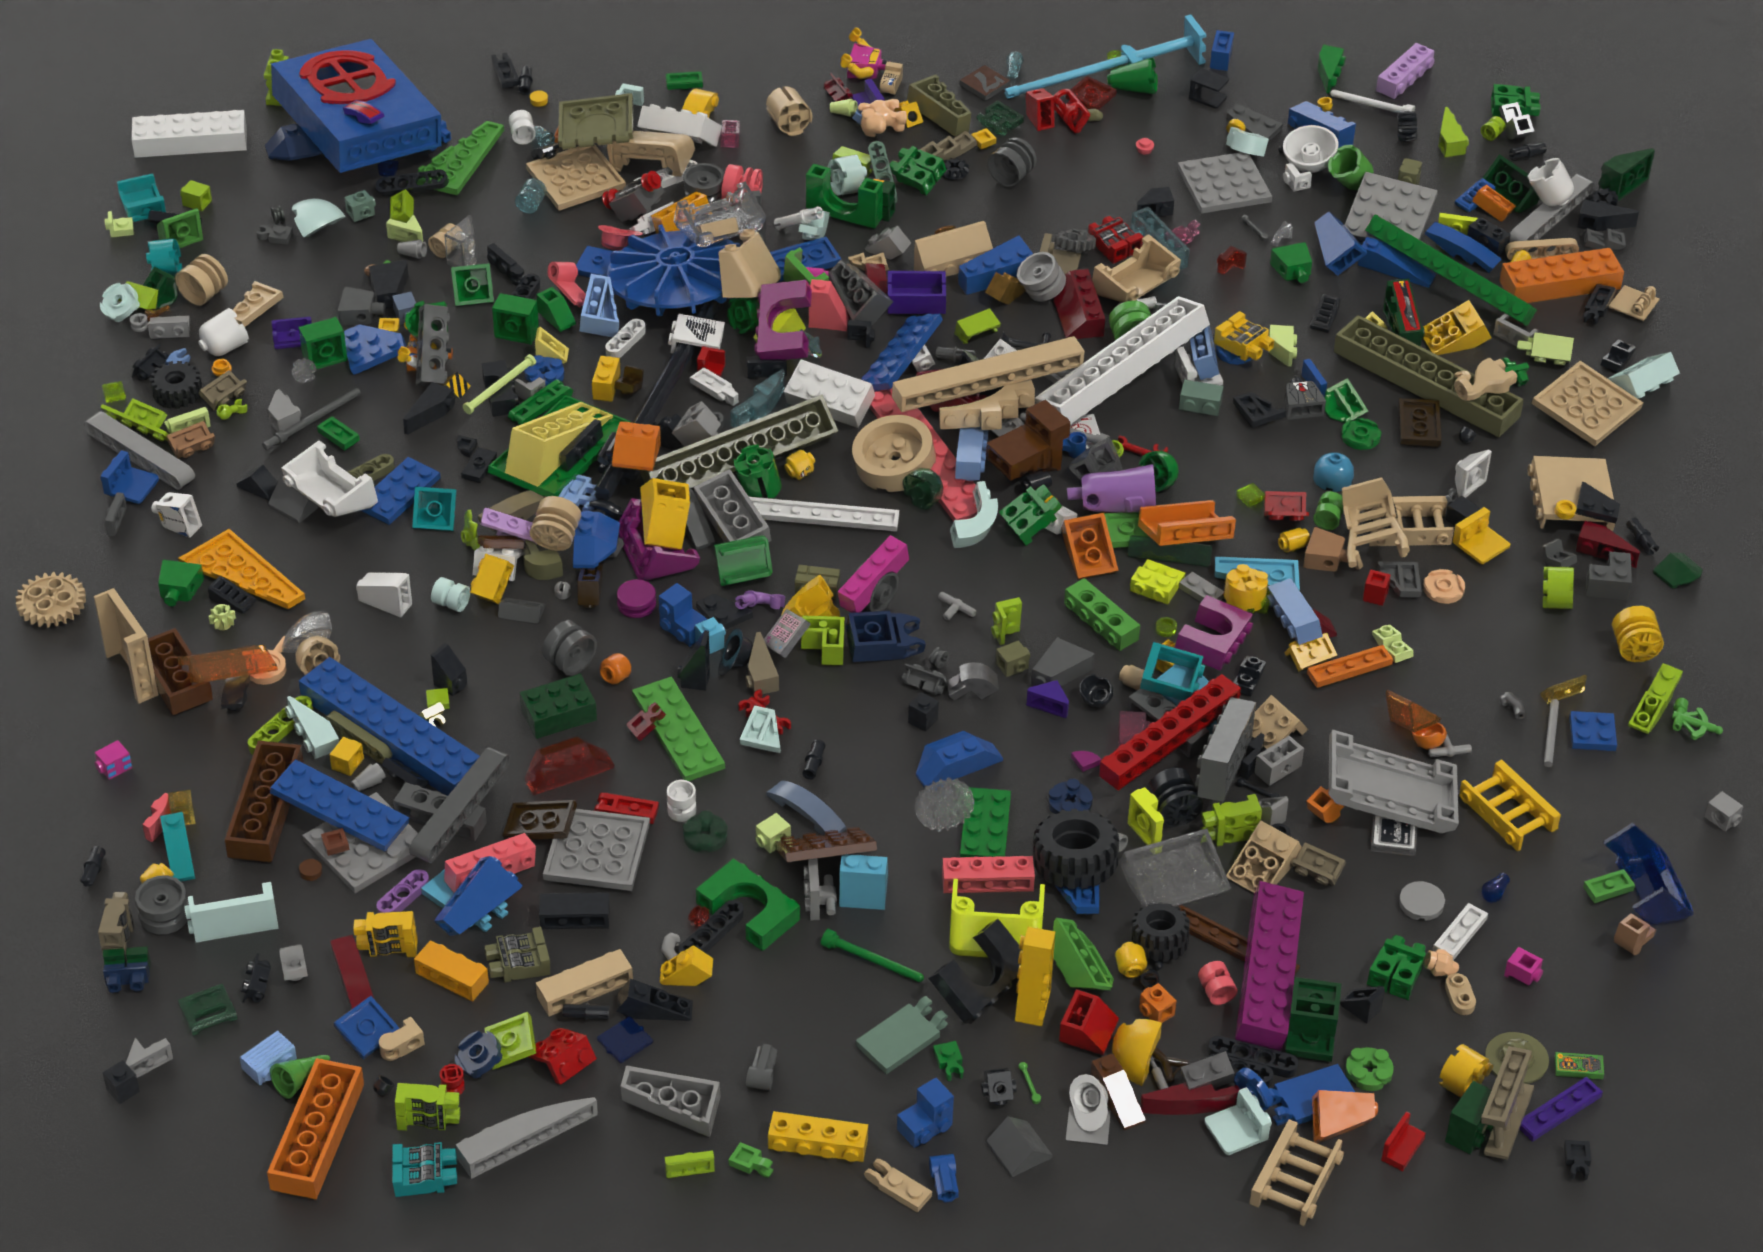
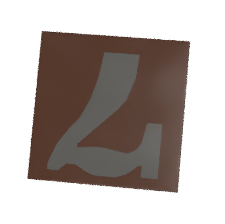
(984, 82)

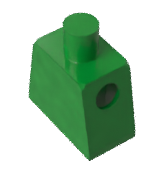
(1292, 262)
(179, 581)

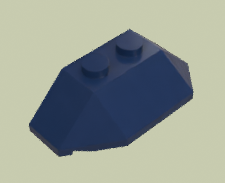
(290, 144)

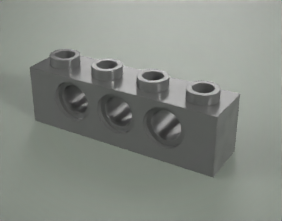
(424, 373)
(1155, 707)
(422, 803)

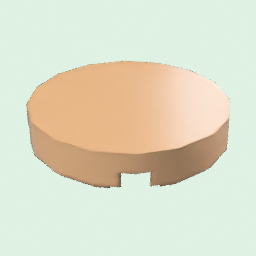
(1444, 586)

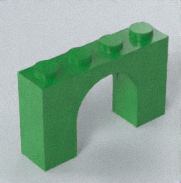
(820, 194)
(738, 881)

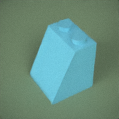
(863, 881)

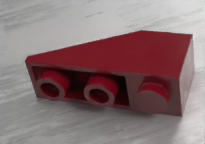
(1600, 541)

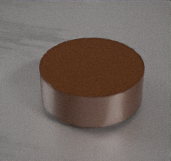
(310, 869)

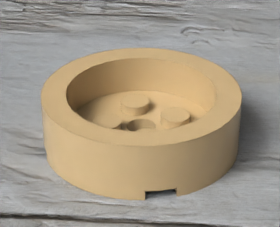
(887, 437)

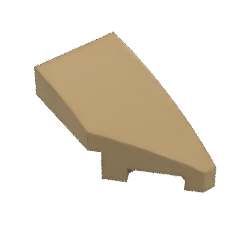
(859, 260)

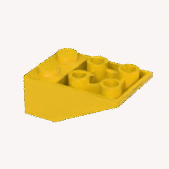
(1456, 330)
(664, 512)

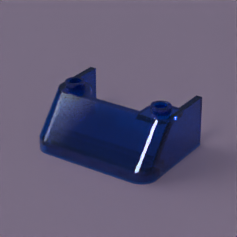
(1652, 874)

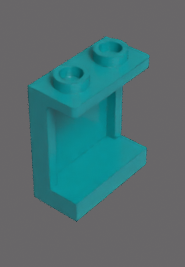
(140, 196)

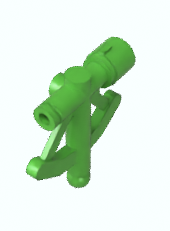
(1685, 718)

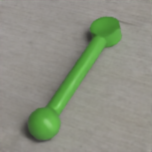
(1036, 1098)

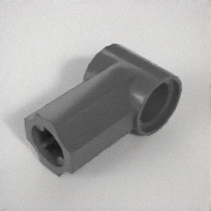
(761, 1072)

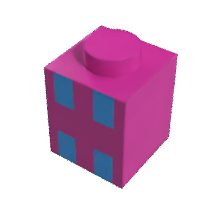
(113, 760)

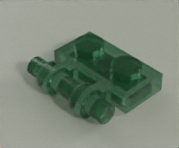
(1003, 114)

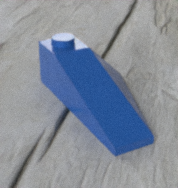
(1392, 262)

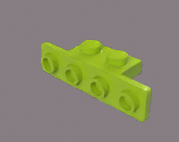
(142, 416)

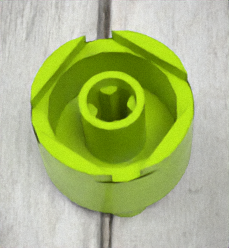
(1558, 587)

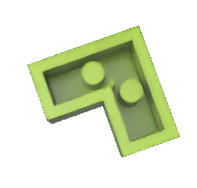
(825, 634)

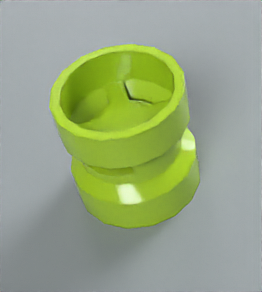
(1493, 128)

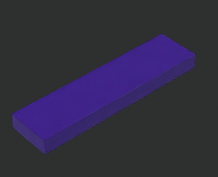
(1560, 1108)

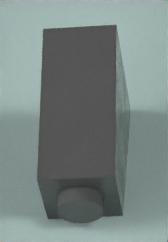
(1062, 663)

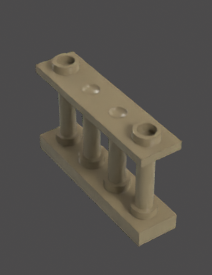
(1508, 1102)

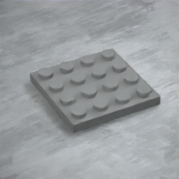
(1224, 182)
(1393, 200)
(599, 850)
(363, 862)

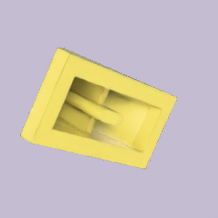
(549, 346)

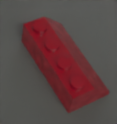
(1080, 306)

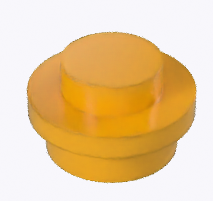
(220, 367)

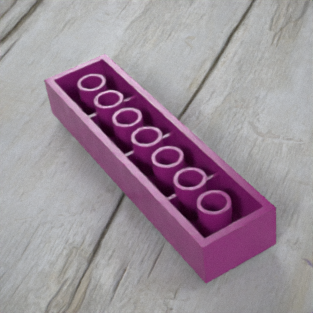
(1269, 966)

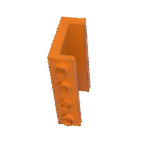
(1185, 523)

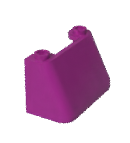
(647, 560)

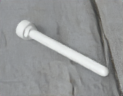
(1371, 102)

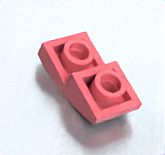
(152, 825)

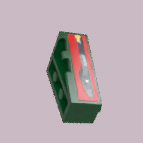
(1402, 312)

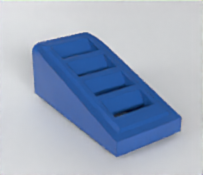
(1470, 194)

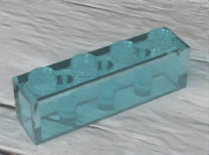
(1147, 222)

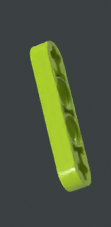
(278, 724)

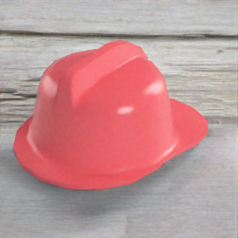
(616, 238)

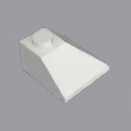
(1472, 472)

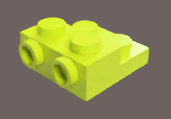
(1156, 581)
(1144, 816)

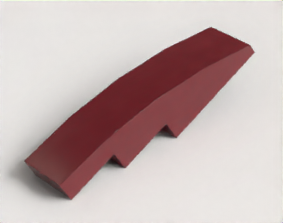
(351, 970)
(1182, 1101)

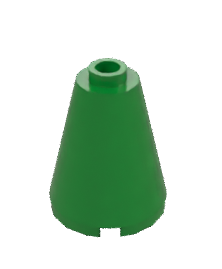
(1135, 77)

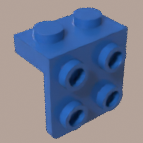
(128, 480)

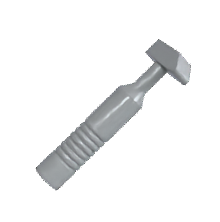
(1158, 1075)

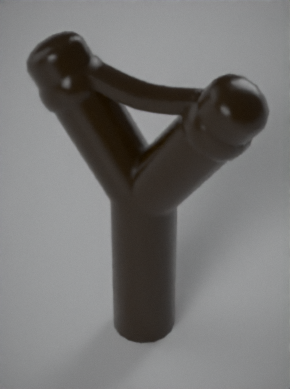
(1167, 1062)

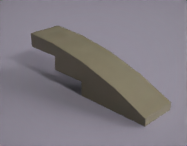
(951, 147)
(519, 505)

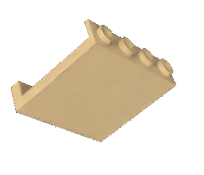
(1561, 479)
(125, 636)

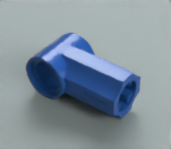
(1075, 444)
(944, 1174)

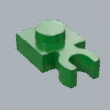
(949, 1057)

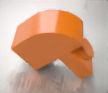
(1324, 806)

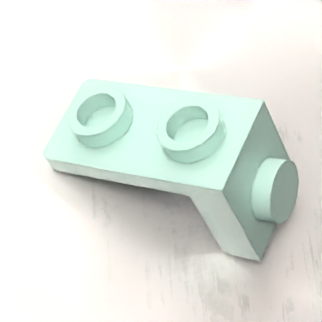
(637, 92)

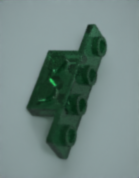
(1183, 553)

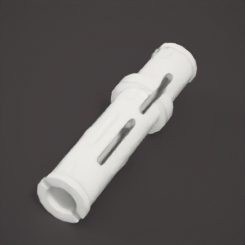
(804, 216)

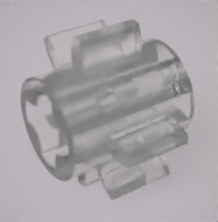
(303, 370)

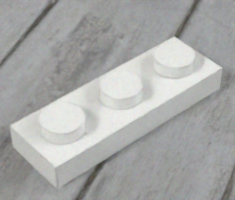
(1461, 930)

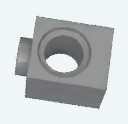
(1724, 811)

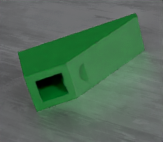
(1330, 65)

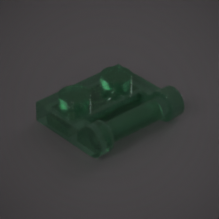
(204, 1004)

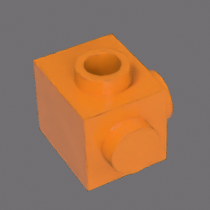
(1157, 1003)

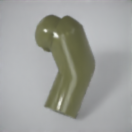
(1095, 115)

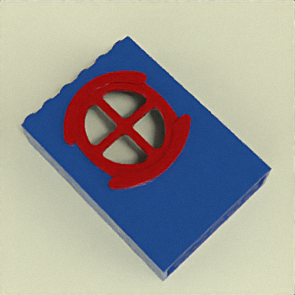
(409, 120)

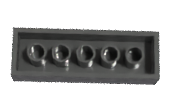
(1225, 749)

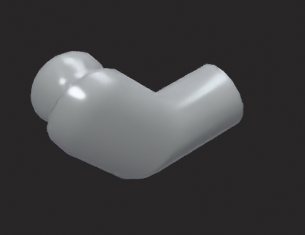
(669, 944)

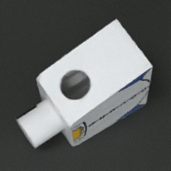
(178, 513)

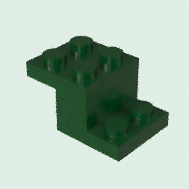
(1313, 1019)

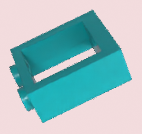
(1177, 657)

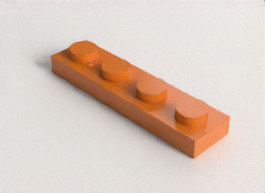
(1349, 666)

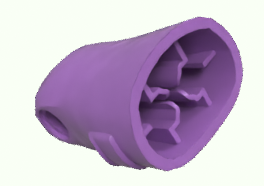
(1116, 490)

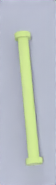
(469, 407)

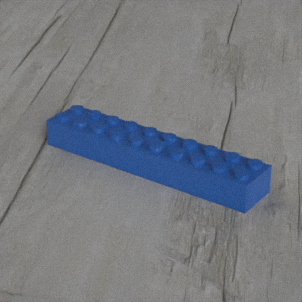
(407, 735)

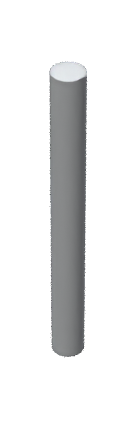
(1551, 733)

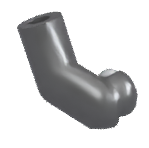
(1516, 703)

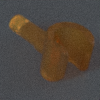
(152, 313)

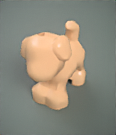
(881, 115)

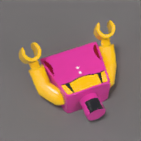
(864, 60)

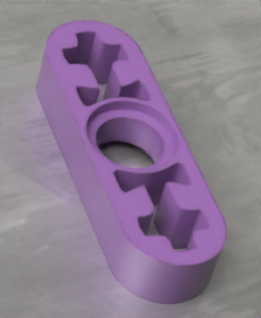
(405, 885)

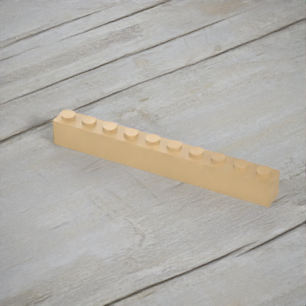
(987, 374)

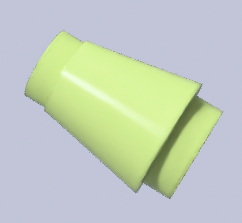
(844, 107)

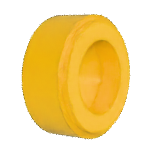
(538, 98)
(1237, 124)
(1565, 509)

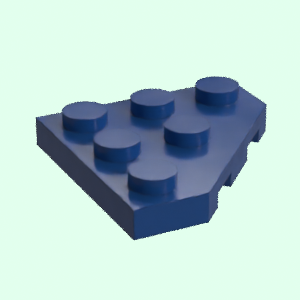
(370, 346)

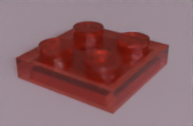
(1092, 93)

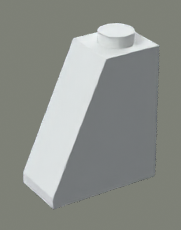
(386, 592)

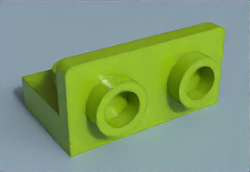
(1006, 618)

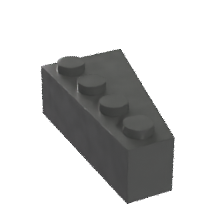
(859, 294)

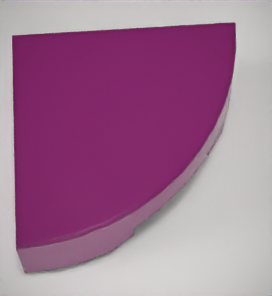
(1085, 760)

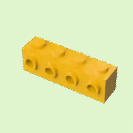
(818, 1136)

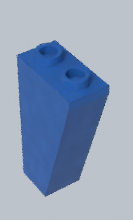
(477, 895)

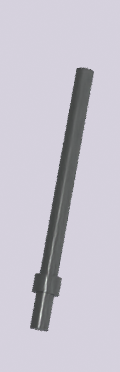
(282, 436)

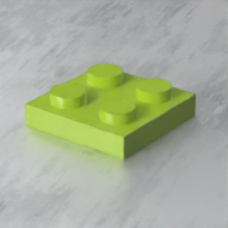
(515, 1038)

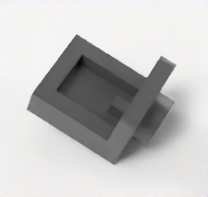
(1556, 556)

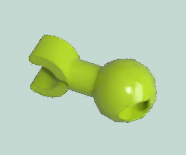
(225, 411)

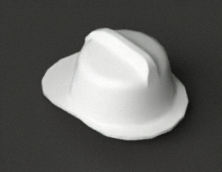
(1089, 1102)

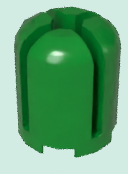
(763, 468)

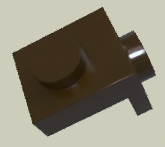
(631, 380)

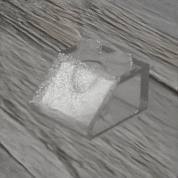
(461, 244)

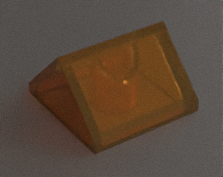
(1409, 714)

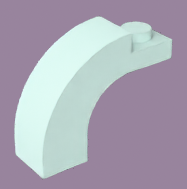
(973, 530)

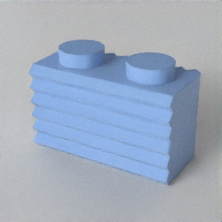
(268, 1052)

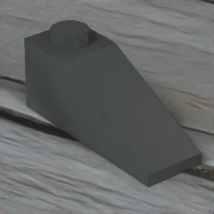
(697, 525)

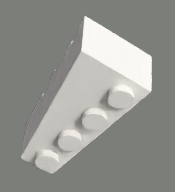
(669, 120)

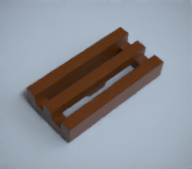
(496, 541)

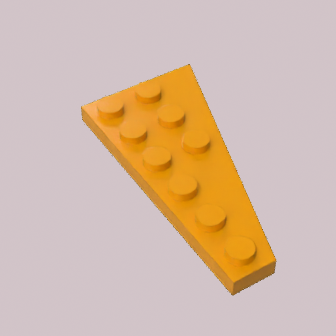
(240, 564)

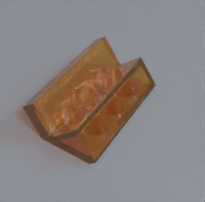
(228, 663)

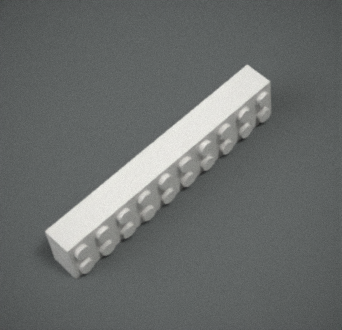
(1126, 358)

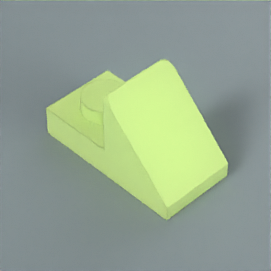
(404, 231)

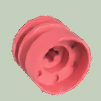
(735, 174)

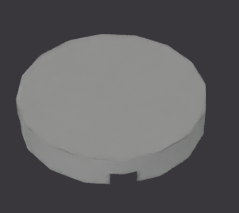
(1422, 900)

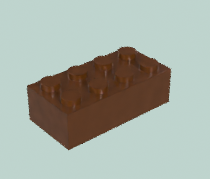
(174, 679)

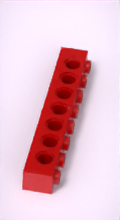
(1167, 732)

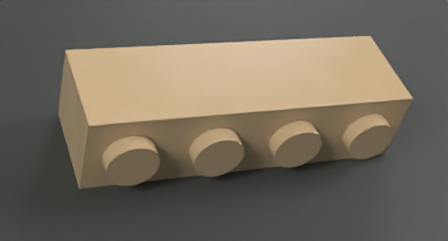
(584, 982)

